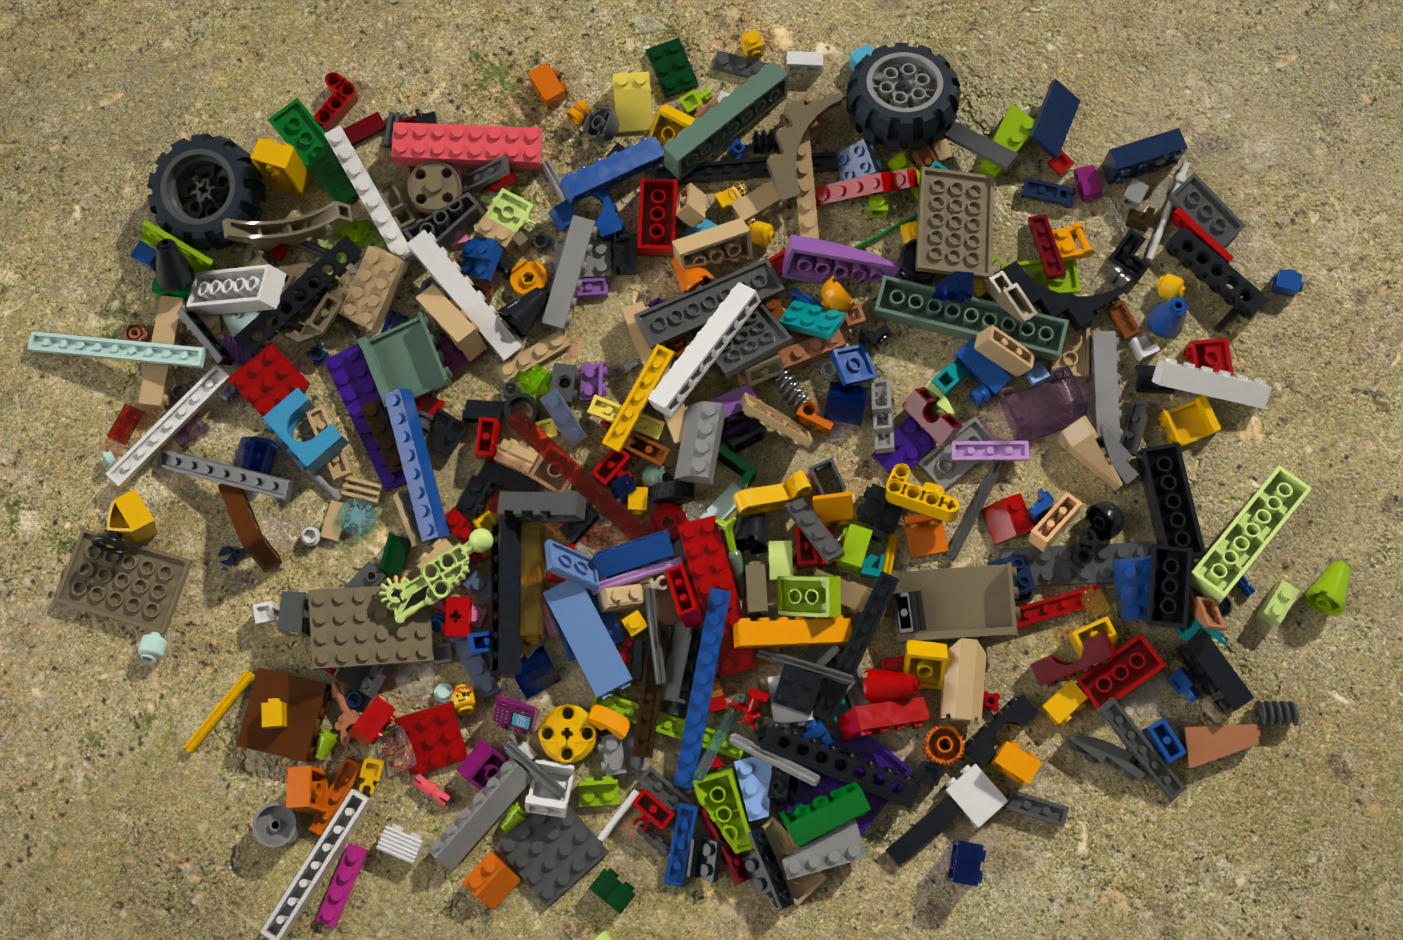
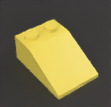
(633, 101)

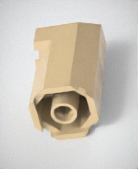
(963, 682)

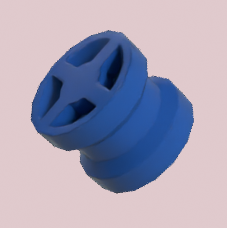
(979, 395)

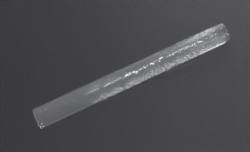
(1117, 217)

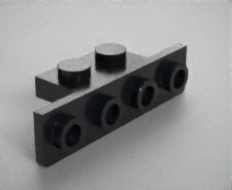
(765, 870)

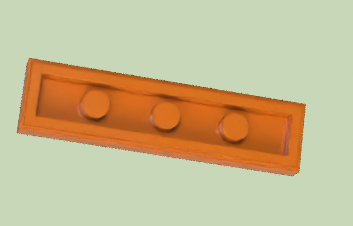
(337, 792)

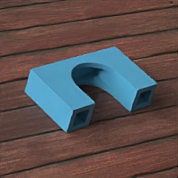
(312, 453)

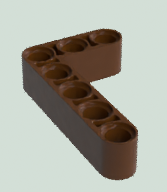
(248, 528)

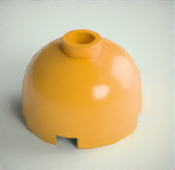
(835, 296)

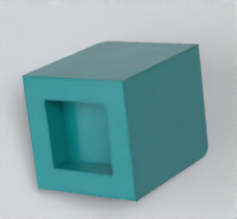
(872, 566)

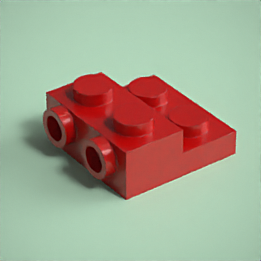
(1209, 353)

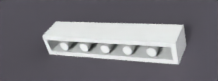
(1211, 384)

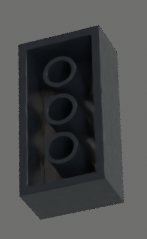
(1214, 673)

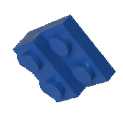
(481, 258)

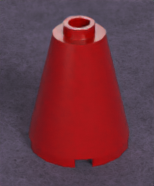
(889, 685)

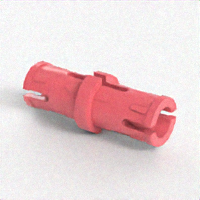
(431, 790)

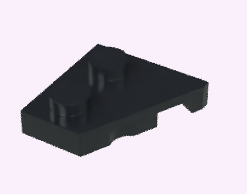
(447, 433)

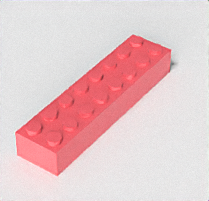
(466, 145)

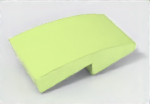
(943, 406)

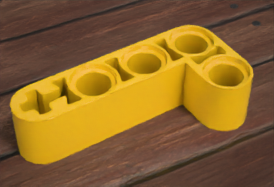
(772, 496)
(949, 506)

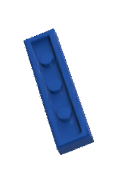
(680, 844)

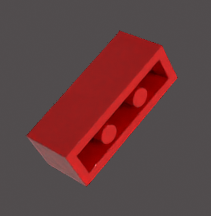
(684, 595)

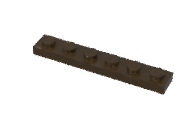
(648, 707)

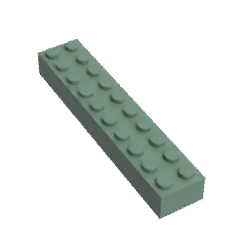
(914, 306)

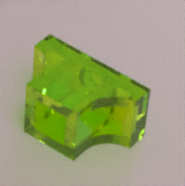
(357, 231)
(535, 381)

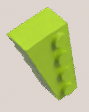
(1012, 134)

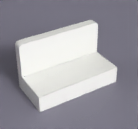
(804, 62)

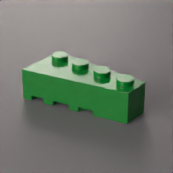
(825, 814)

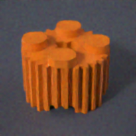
(954, 744)

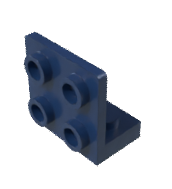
(1024, 580)

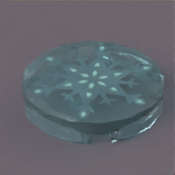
(357, 516)

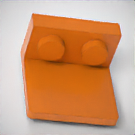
(924, 535)

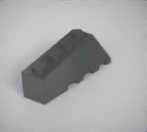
(681, 664)

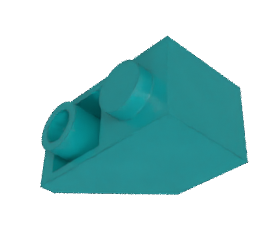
(950, 377)

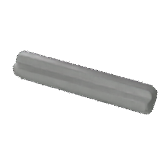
(553, 178)

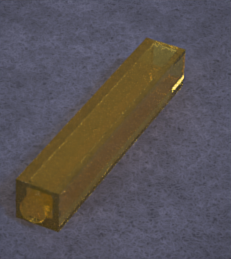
(532, 581)

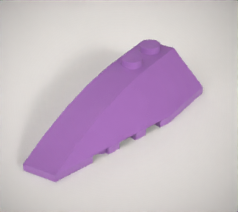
(820, 259)

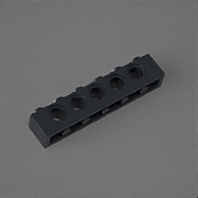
(1226, 274)

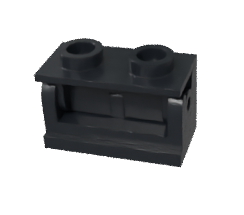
(624, 254)
(576, 530)
(782, 788)

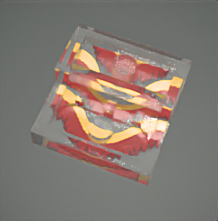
(395, 751)

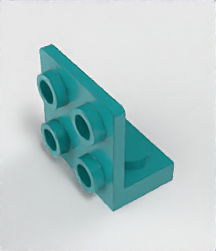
(1193, 628)

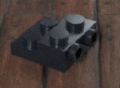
(878, 510)

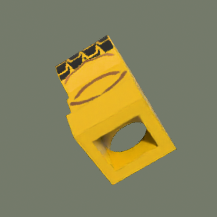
(724, 199)

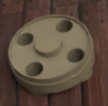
(433, 187)

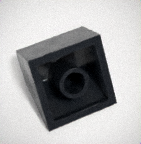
(743, 434)

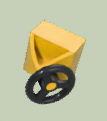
(128, 521)

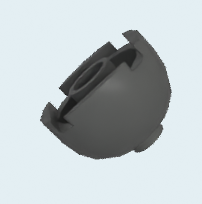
(601, 125)

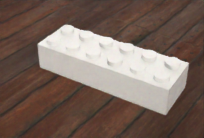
(236, 290)

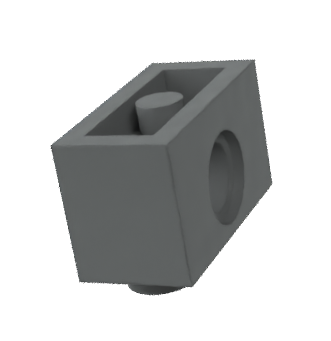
(566, 373)

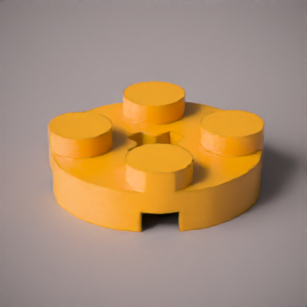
(528, 268)

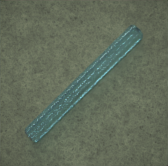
(717, 741)

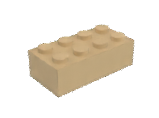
(373, 288)

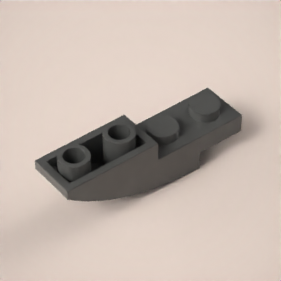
(1100, 750)

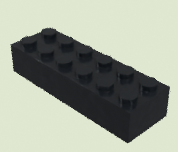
(1170, 498)

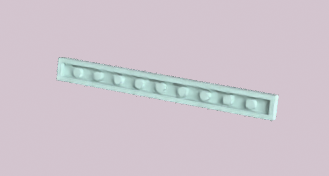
(117, 349)

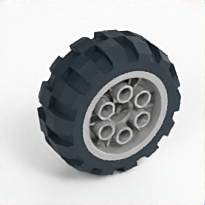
(921, 82)

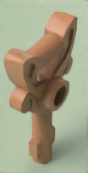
(347, 718)

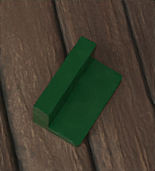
(395, 555)

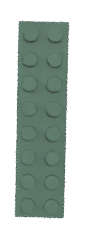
(725, 120)

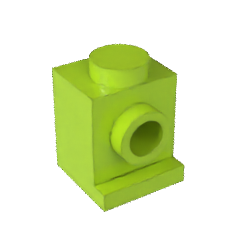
(878, 203)

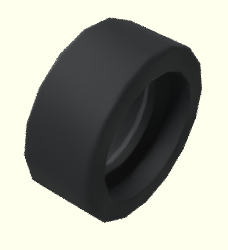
(522, 397)

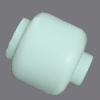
(152, 647)

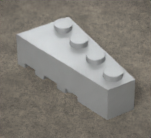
(828, 851)

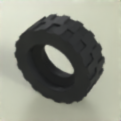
(673, 492)

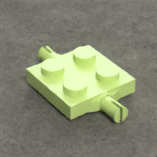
(509, 210)

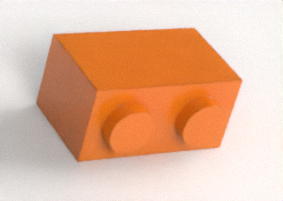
(547, 85)

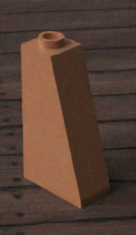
(1214, 742)

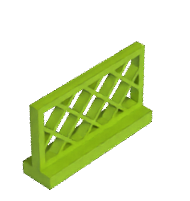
(152, 235)

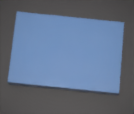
(571, 565)

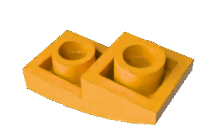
(608, 719)

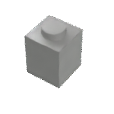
(1134, 193)

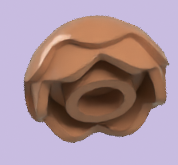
(132, 329)

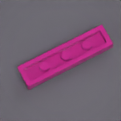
(342, 885)

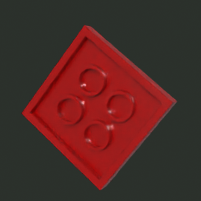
(267, 379)
(434, 737)

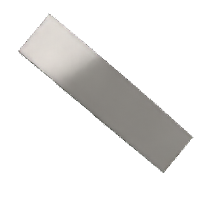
(883, 416)

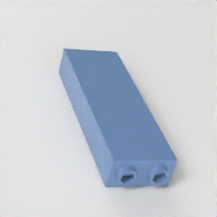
(588, 639)

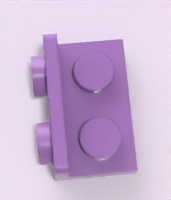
(593, 381)

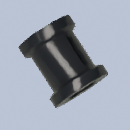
(505, 266)

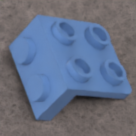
(859, 160)

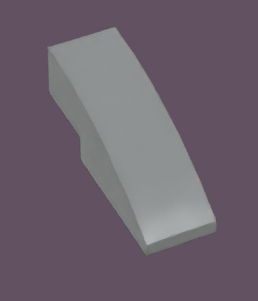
(1117, 455)

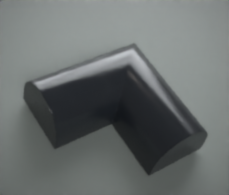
(1125, 256)

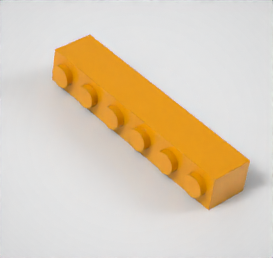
(791, 632)

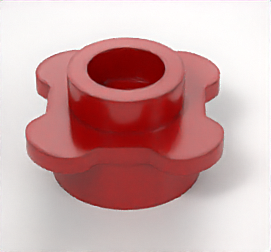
(994, 698)

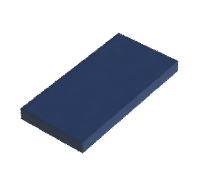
(1054, 118)

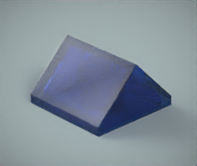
(537, 673)

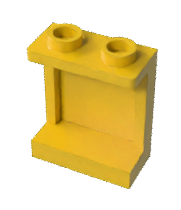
(1189, 422)

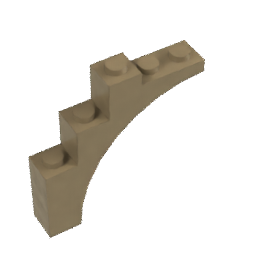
(800, 118)
(292, 231)

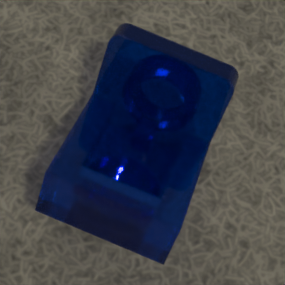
(622, 487)

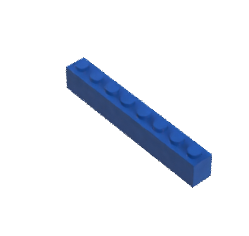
(416, 465)

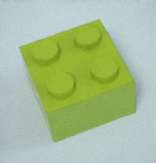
(855, 544)

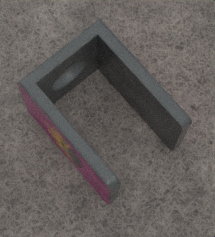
(820, 466)

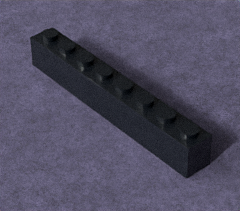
(505, 599)

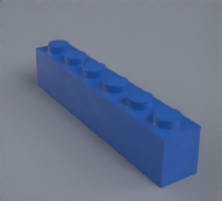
(611, 170)

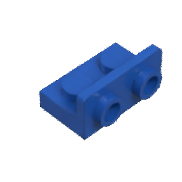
(1041, 507)

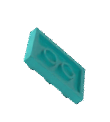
(812, 320)

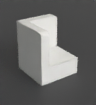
(1142, 348)
(266, 612)

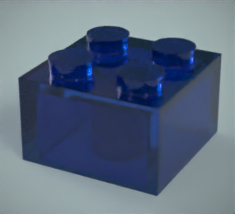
(966, 863)

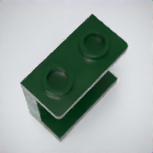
(737, 465)

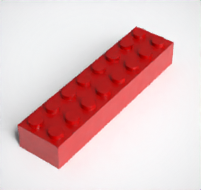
(708, 570)

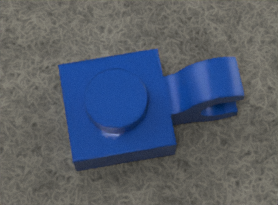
(1182, 682)

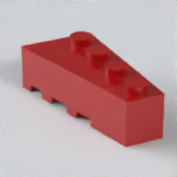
(883, 718)

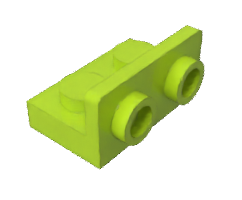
(598, 792)

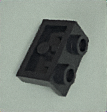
(475, 496)
(704, 858)

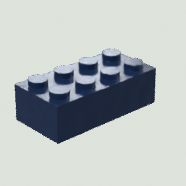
(1144, 156)

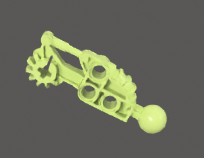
(479, 541)

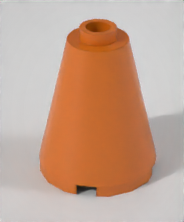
(691, 277)

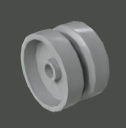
(267, 830)

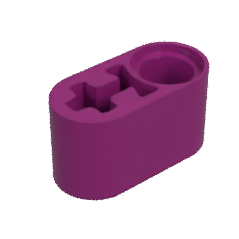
(1087, 183)

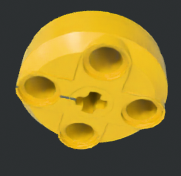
(567, 734)

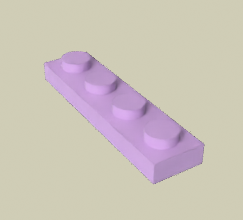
(989, 451)

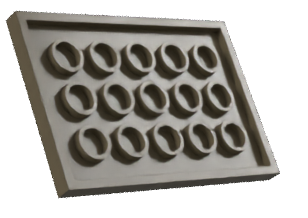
(955, 222)
(129, 587)
(358, 630)

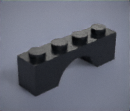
(981, 748)

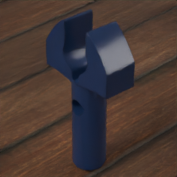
(234, 554)

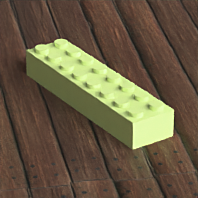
(1248, 534)

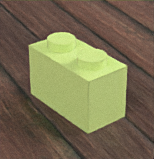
(780, 559)
(1278, 603)

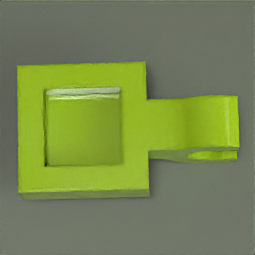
(693, 100)

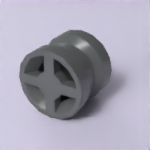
(425, 420)

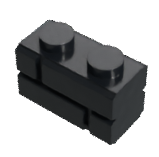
(909, 611)

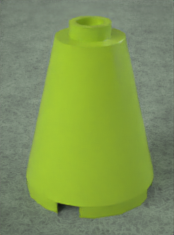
(1330, 589)

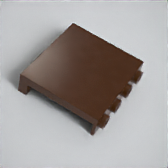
(305, 711)

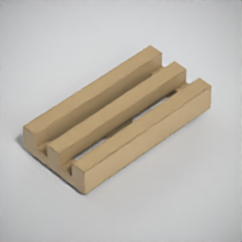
(346, 486)

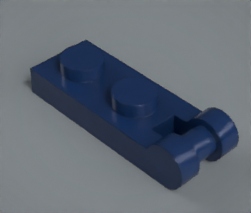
(1048, 192)

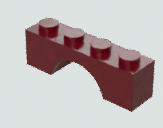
(1096, 649)

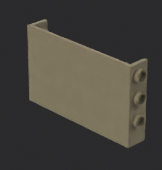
(962, 602)

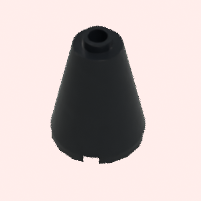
(172, 267)
(524, 310)
(752, 533)

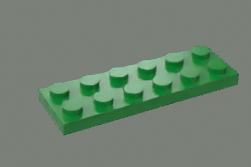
(307, 137)

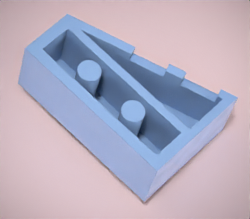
(754, 782)

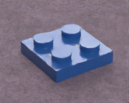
(853, 364)

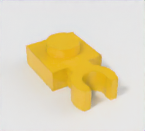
(371, 771)

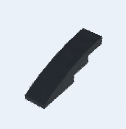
(923, 830)

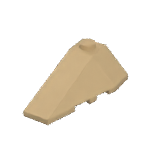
(1081, 443)

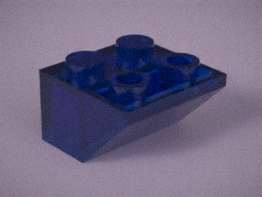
(845, 403)
(256, 454)

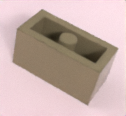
(521, 242)

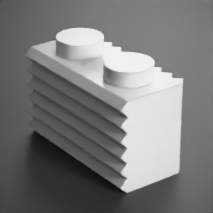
(401, 844)

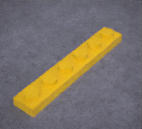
(637, 398)

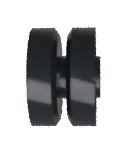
(907, 264)

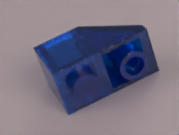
(955, 287)

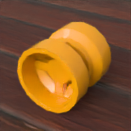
(578, 112)

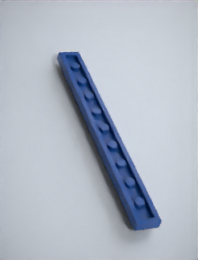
(702, 687)

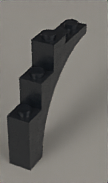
(1078, 309)

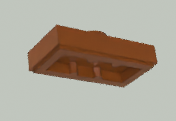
(1123, 320)

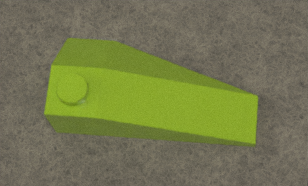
(725, 804)

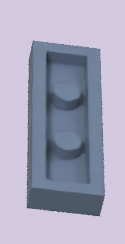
(563, 417)

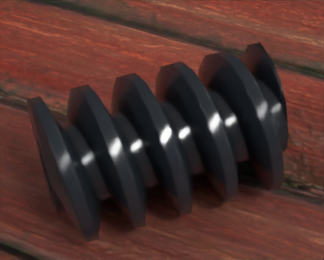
(764, 141)

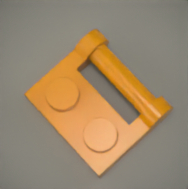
(1067, 246)

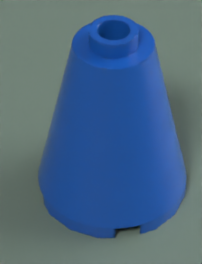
(1167, 317)

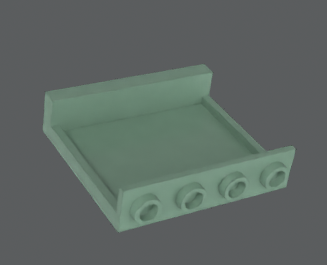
(407, 359)

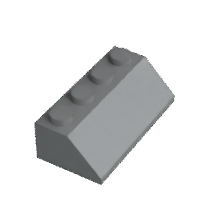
(700, 442)

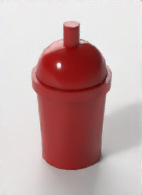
(504, 182)

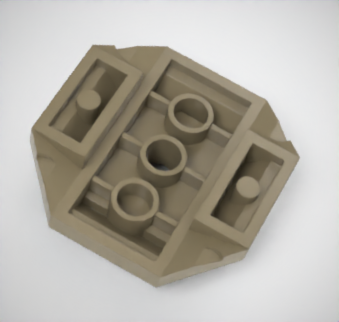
(317, 316)

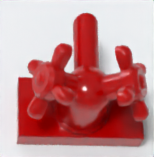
(753, 707)

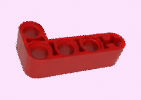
(337, 98)

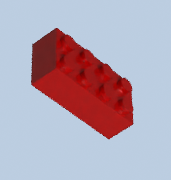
(657, 217)
(1130, 669)

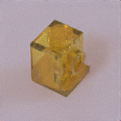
(1094, 603)

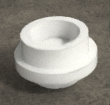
(310, 536)

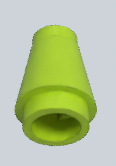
(325, 743)
(514, 817)

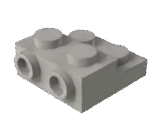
(618, 755)

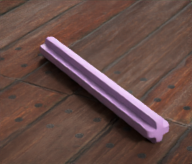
(639, 574)

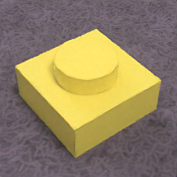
(548, 427)

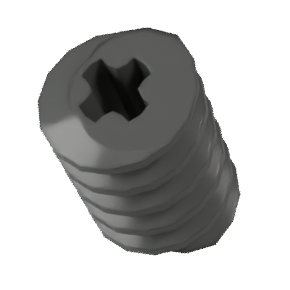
(790, 390)
(1275, 711)

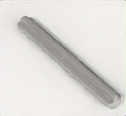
(777, 761)

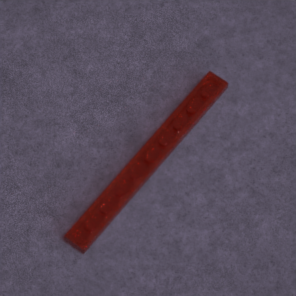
(576, 476)

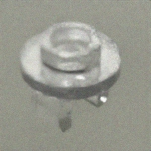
(694, 510)

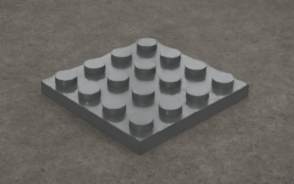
(753, 342)
(552, 852)

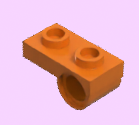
(820, 424)

